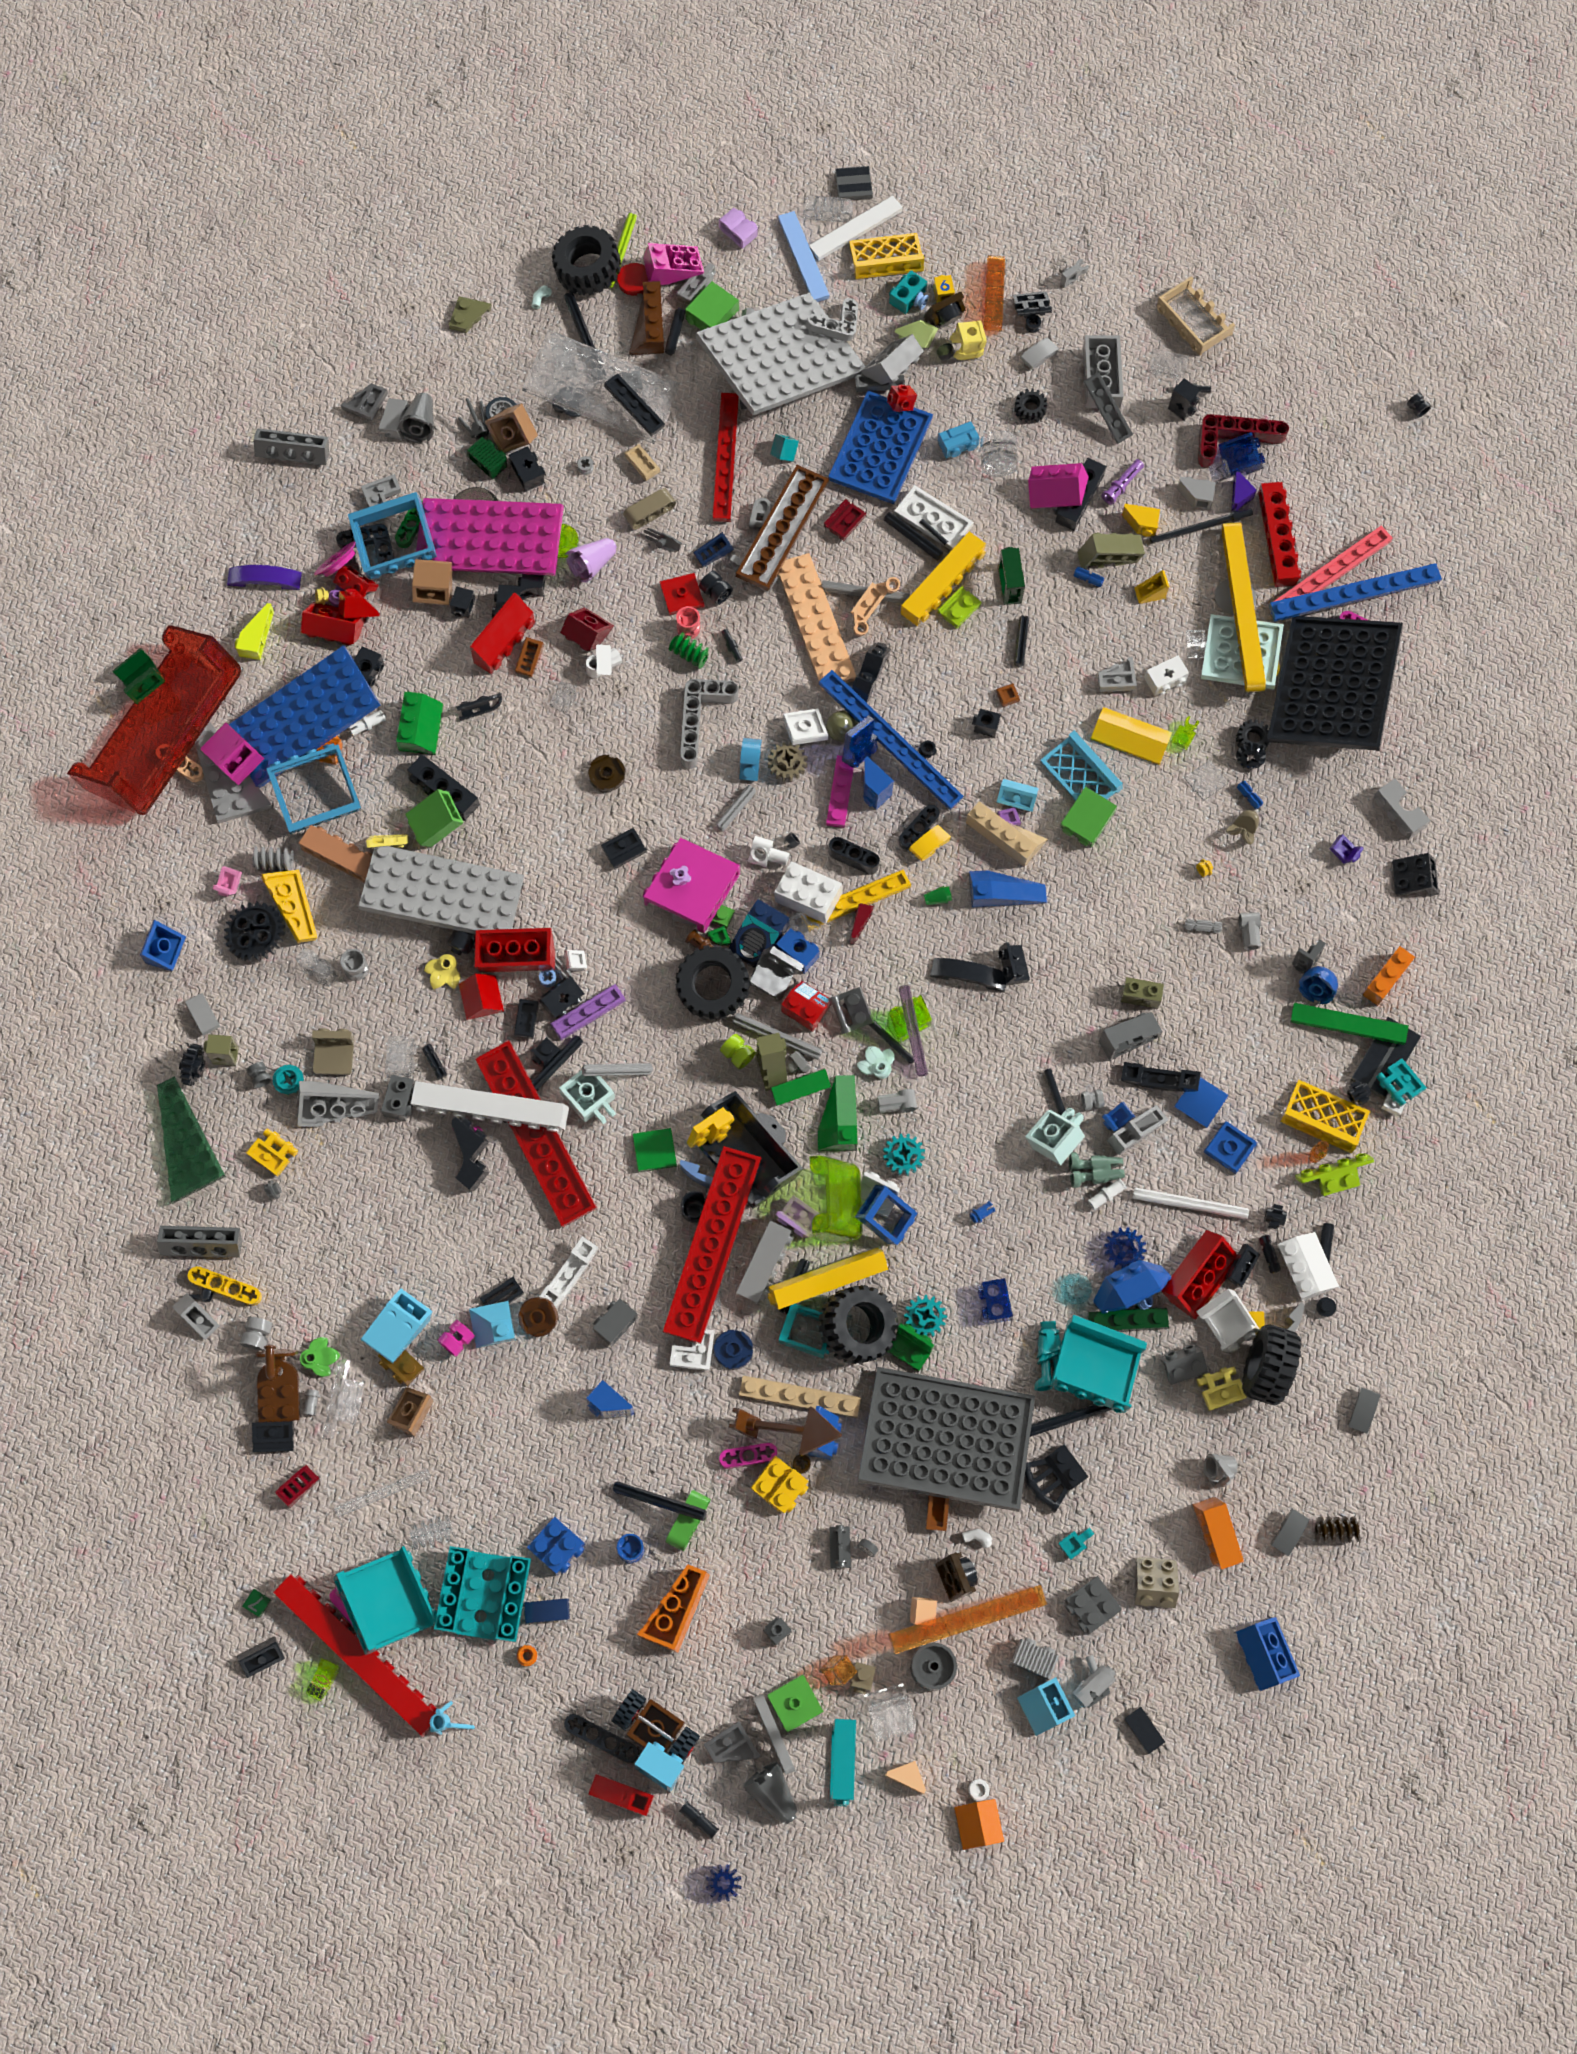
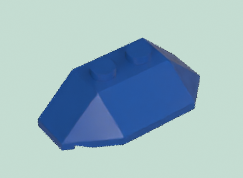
(1130, 1286)

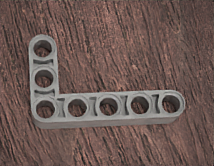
(693, 715)

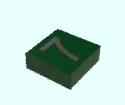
(256, 1603)

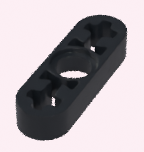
(919, 819)

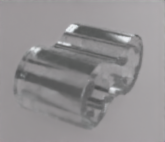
(806, 926)

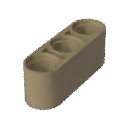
(649, 508)

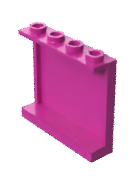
(705, 893)

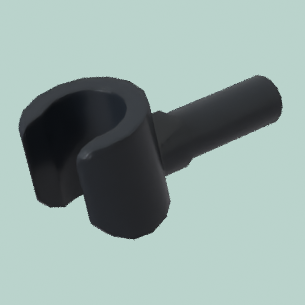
(206, 1295)

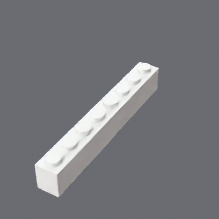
(490, 1105)

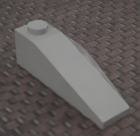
(328, 1102)

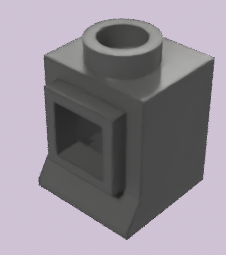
(777, 1630)

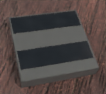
(854, 183)

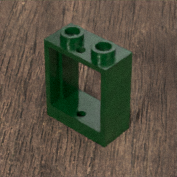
(1011, 576)

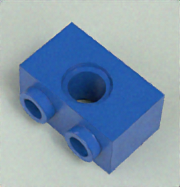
(796, 939)

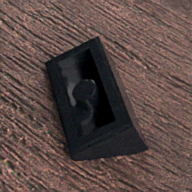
(260, 1657)

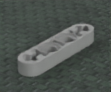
(774, 1734)

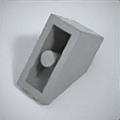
(195, 1316)

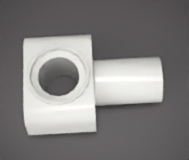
(770, 853)

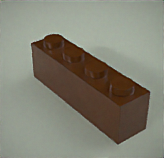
(649, 326)

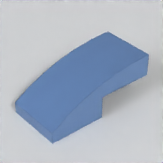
(692, 1171)

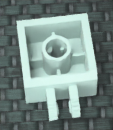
(588, 1105)
(1056, 1134)

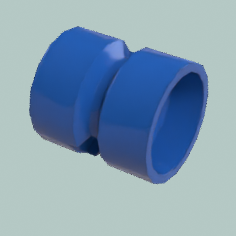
(630, 1548)

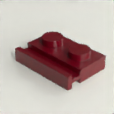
(844, 519)

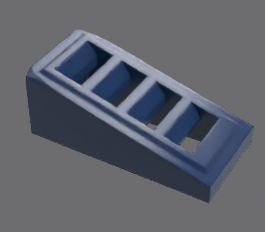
(716, 555)

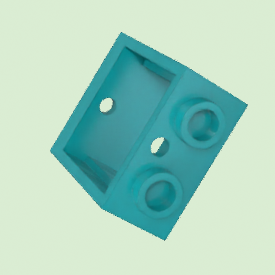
(786, 1330)

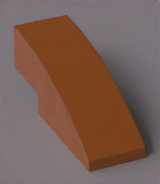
(937, 1513)

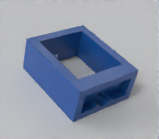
(872, 1205)

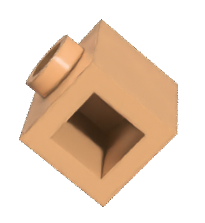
(922, 1609)

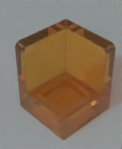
(838, 1670)

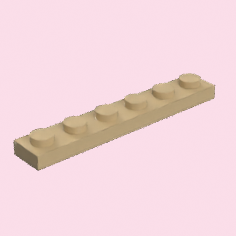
(799, 1396)

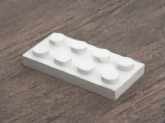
(942, 518)

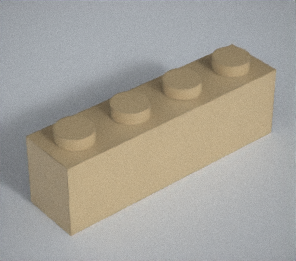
(1010, 838)

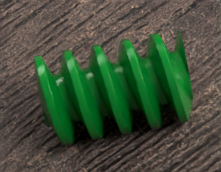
(689, 650)

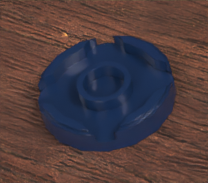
(733, 1349)

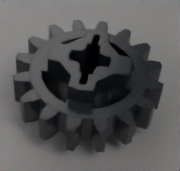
(192, 1064)

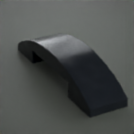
(968, 971)
(1161, 1079)

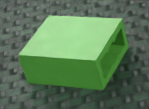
(711, 307)
(1088, 817)
(434, 818)

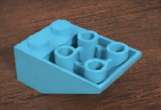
(397, 1325)

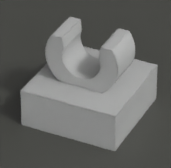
(798, 1063)

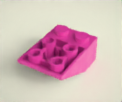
(671, 262)
(232, 753)

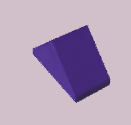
(1242, 492)

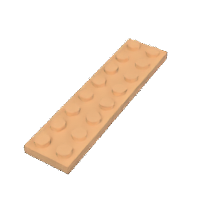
(815, 618)

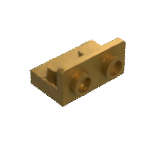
(404, 1367)

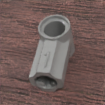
(1250, 926)
(901, 1101)

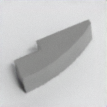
(1137, 1130)

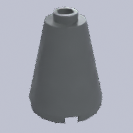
(418, 420)
(772, 1792)

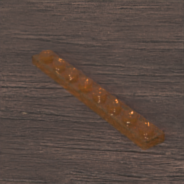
(967, 1619)

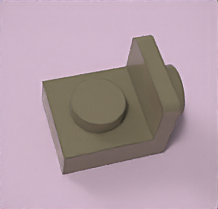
(863, 1678)

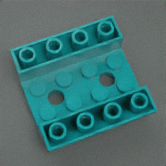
(466, 1593)

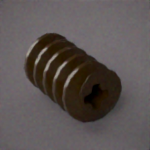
(1337, 1528)

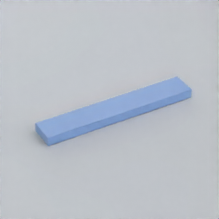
(803, 256)

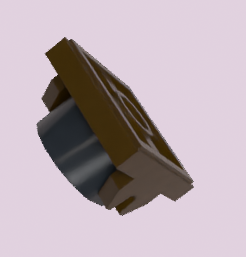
(946, 311)
(957, 1576)

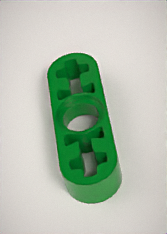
(411, 532)

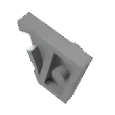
(1118, 677)

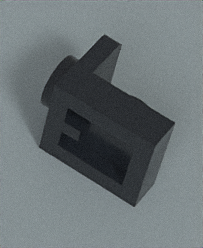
(544, 1052)

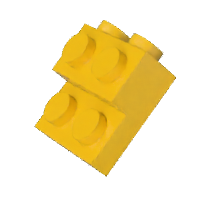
(711, 1129)
(780, 1485)

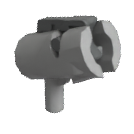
(1096, 1685)

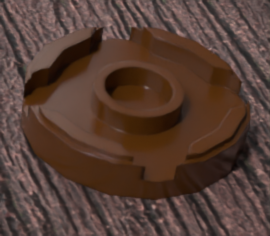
(538, 1316)

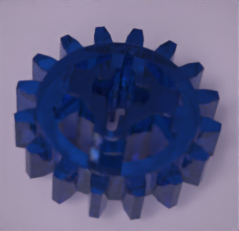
(1118, 1244)

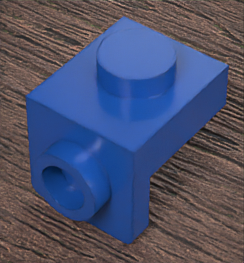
(1118, 1117)

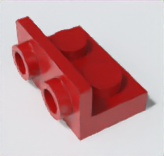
(348, 577)

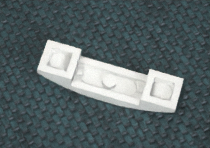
(570, 1272)

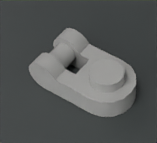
(761, 509)

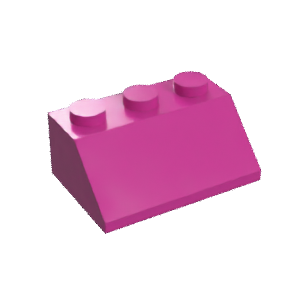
(1057, 485)

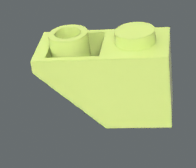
(921, 330)

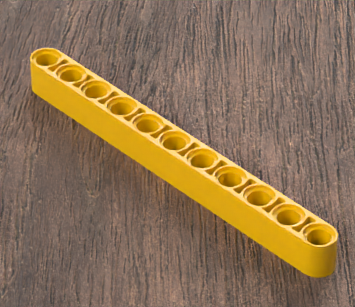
(1243, 607)

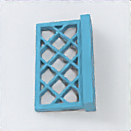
(1091, 759)

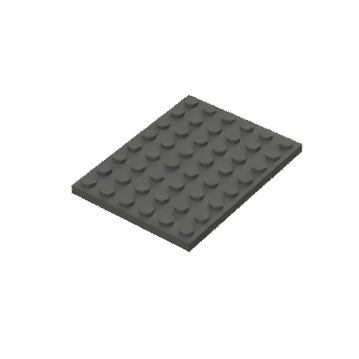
(947, 1439)

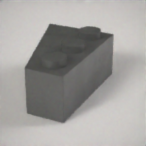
(1129, 1035)

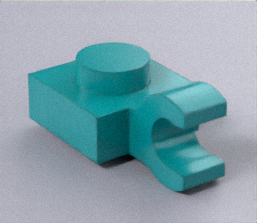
(1074, 1544)

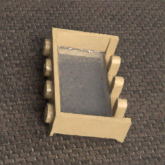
(1193, 316)

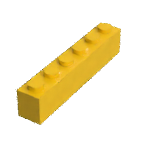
(943, 578)

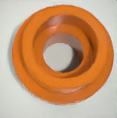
(527, 1648)

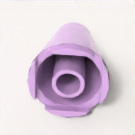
(590, 558)

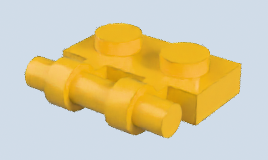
(269, 1157)

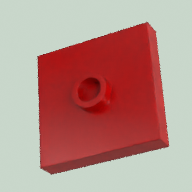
(681, 592)

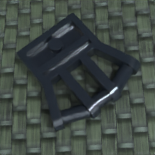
(1063, 1467)

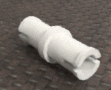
(367, 723)
(1107, 1194)

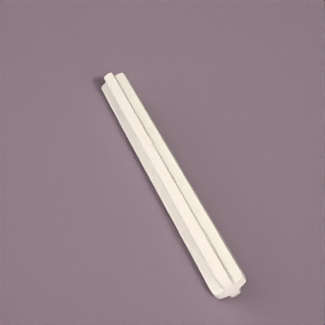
(1190, 1203)

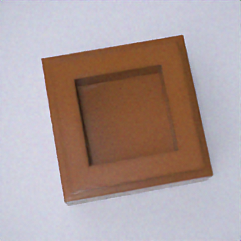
(1007, 695)

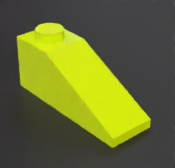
(254, 635)

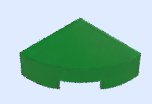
(719, 936)

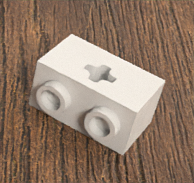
(1166, 676)

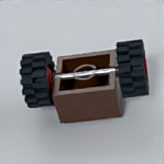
(654, 1725)

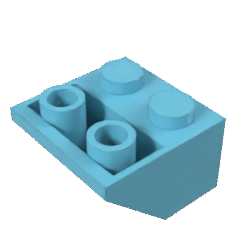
(1045, 1706)

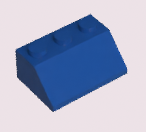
(1267, 1654)

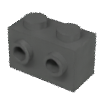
(398, 1098)
(614, 1322)

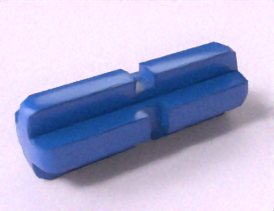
(1093, 578)
(1252, 797)

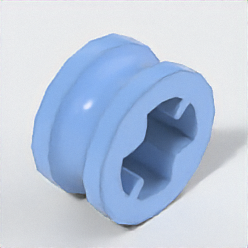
(921, 300)
(547, 983)

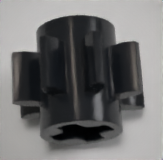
(1359, 1093)
(1275, 1216)

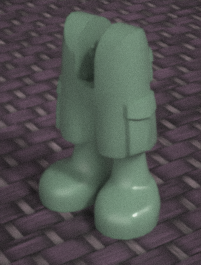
(1100, 1169)

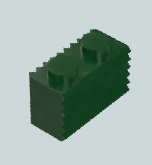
(487, 457)

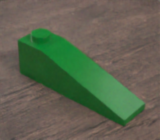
(839, 1120)

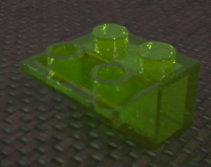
(896, 1019)

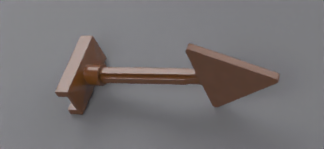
(814, 1433)

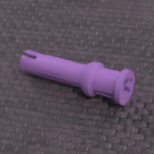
(1118, 486)

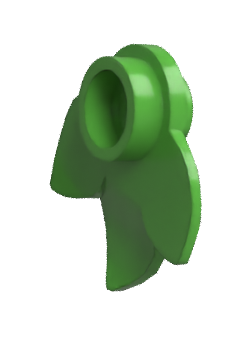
(322, 1356)

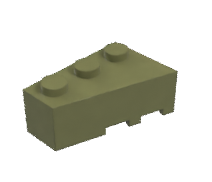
(1109, 549)
(771, 1059)

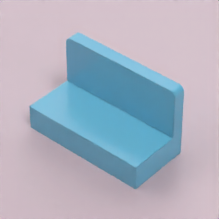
(1017, 795)

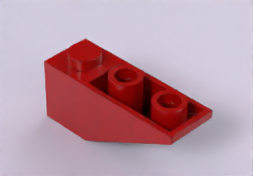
(621, 1795)

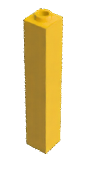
(827, 1278)

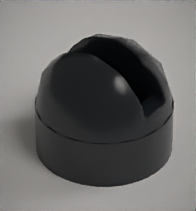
(792, 840)

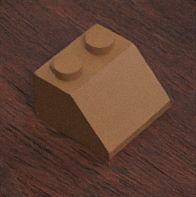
(511, 428)

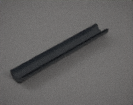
(933, 531)

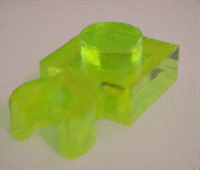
(1185, 734)

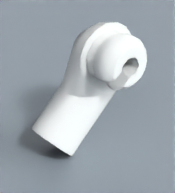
(979, 1535)

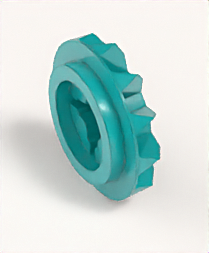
(279, 1079)

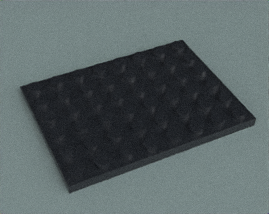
(1335, 683)

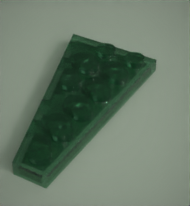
(187, 1150)

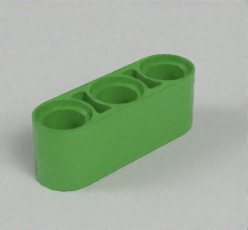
(685, 1526)

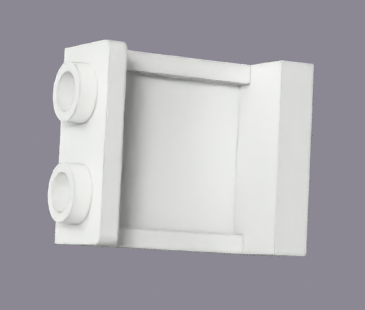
(1229, 1320)

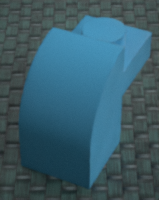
(750, 759)

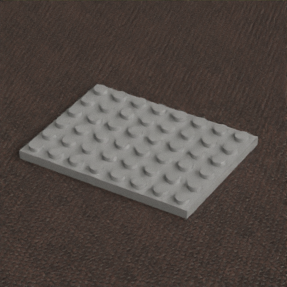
(775, 357)

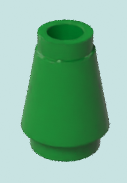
(938, 896)

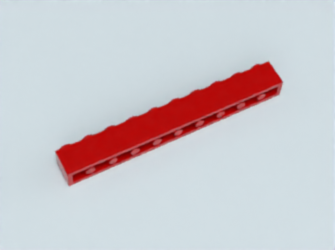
(346, 1645)

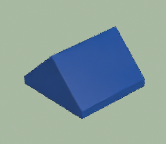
(162, 946)

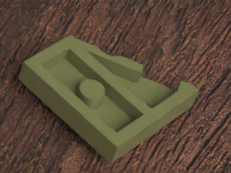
(467, 313)

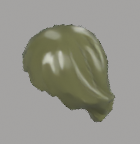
(839, 724)

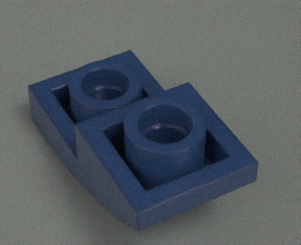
(547, 1610)

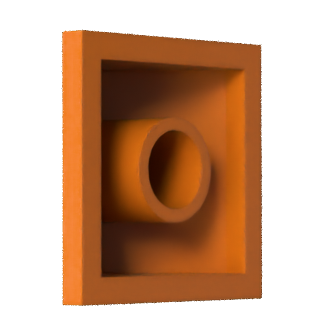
(979, 1824)

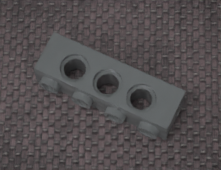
(291, 446)
(199, 1241)

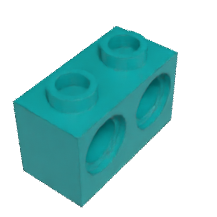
(909, 292)

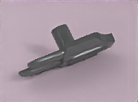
(664, 541)

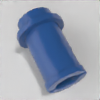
(982, 1212)

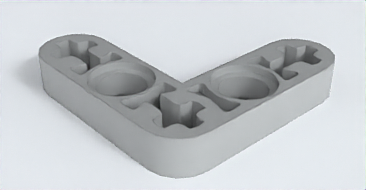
(839, 326)

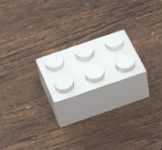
(808, 892)

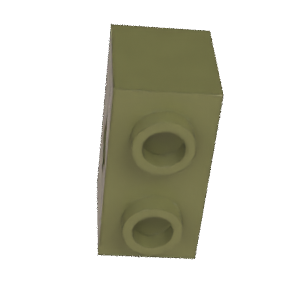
(1142, 993)
(221, 1050)

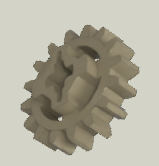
(780, 765)

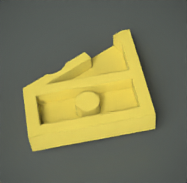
(387, 840)

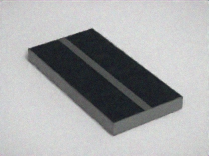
(1380, 1057)

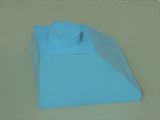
(492, 1324)

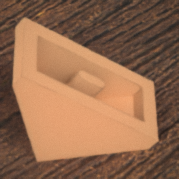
(908, 1776)

